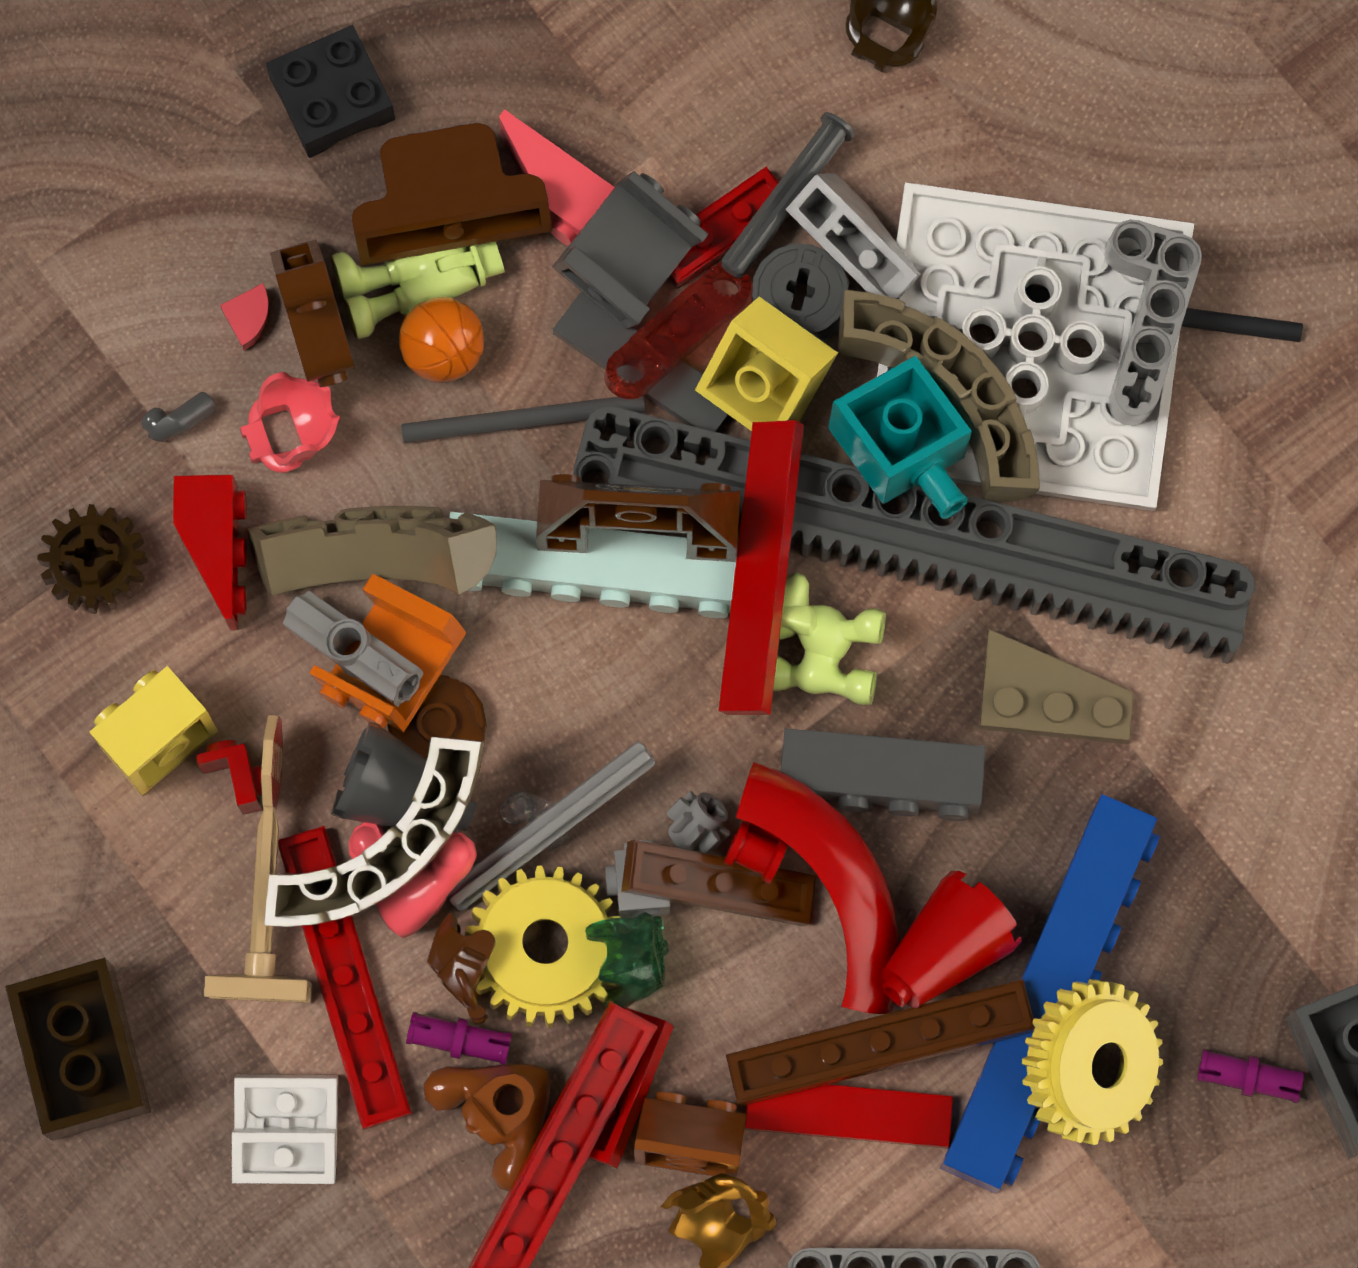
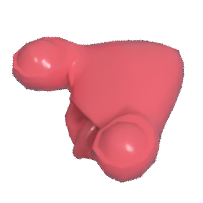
(423, 896)

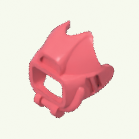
(310, 414)

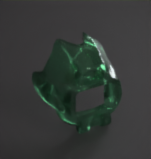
(633, 956)

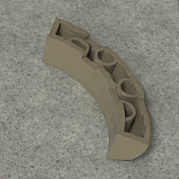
(891, 333)
(377, 540)
(396, 856)

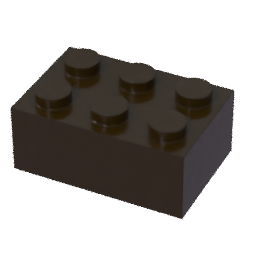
(78, 1049)

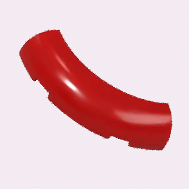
(844, 867)

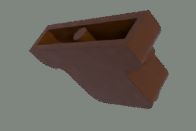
(447, 196)
(313, 313)

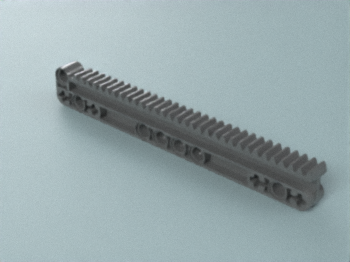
(1032, 560)

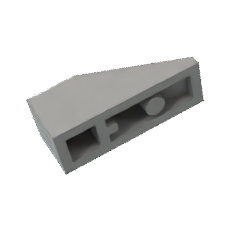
(853, 235)

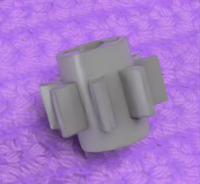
(698, 822)

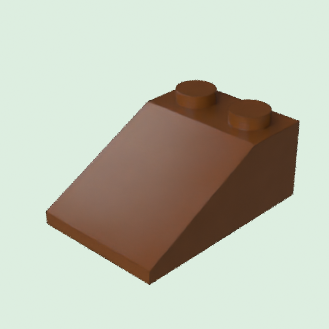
(689, 1136)

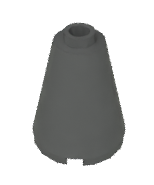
(383, 781)

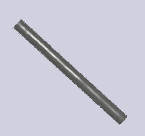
(513, 419)

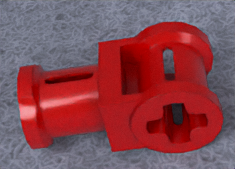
(756, 850)

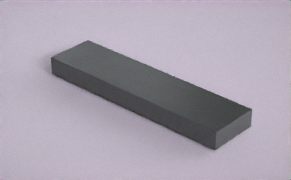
(599, 335)

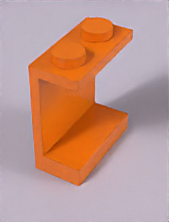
(412, 629)

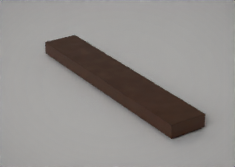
(880, 1043)

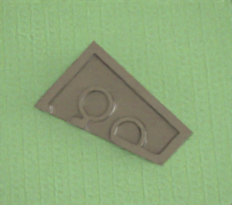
(1049, 697)

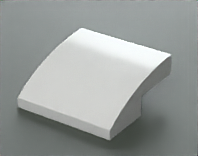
(285, 1129)

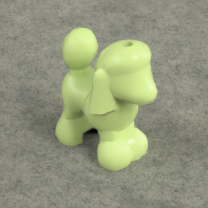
(826, 640)

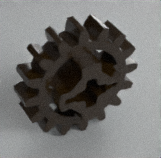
(112, 560)

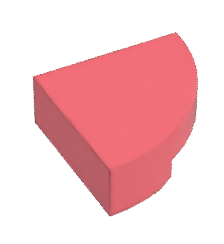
(248, 315)

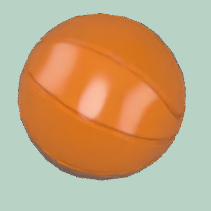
(441, 339)

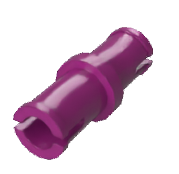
(458, 1038)
(1250, 1076)

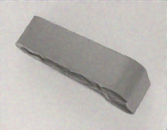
(1146, 325)

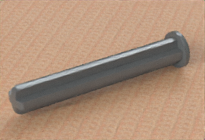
(772, 212)

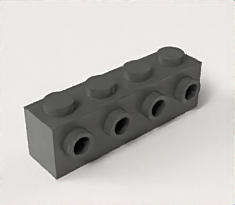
(887, 772)

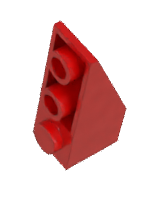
(207, 522)

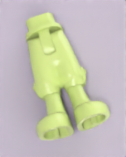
(419, 276)

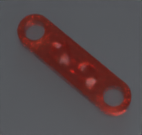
(675, 332)

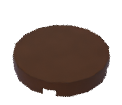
(447, 711)

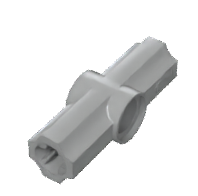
(373, 661)

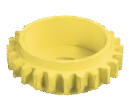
(535, 986)
(1063, 1056)

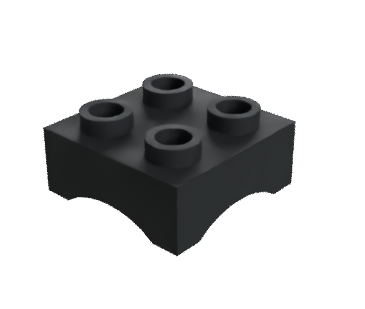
(330, 90)

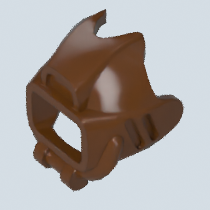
(460, 963)

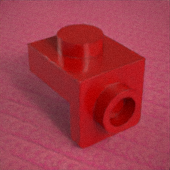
(244, 775)

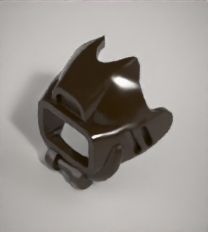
(908, 16)

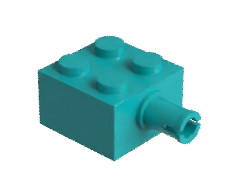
(903, 435)

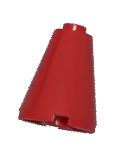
(949, 942)

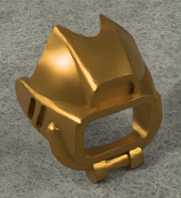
(711, 1222)

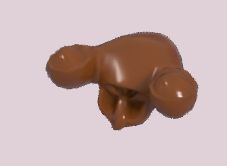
(501, 1107)

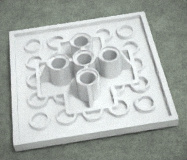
(974, 270)

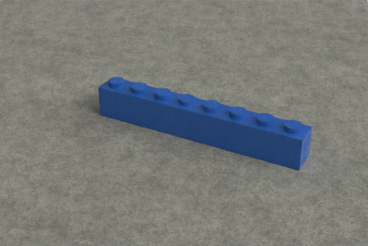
(1065, 952)

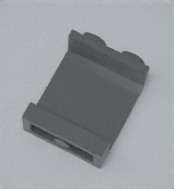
(629, 248)

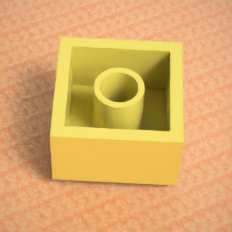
(765, 367)
(153, 729)

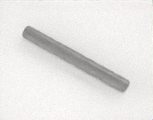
(552, 824)

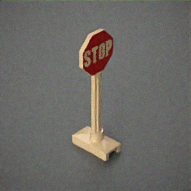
(259, 976)

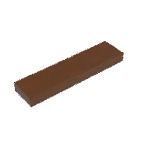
(709, 883)

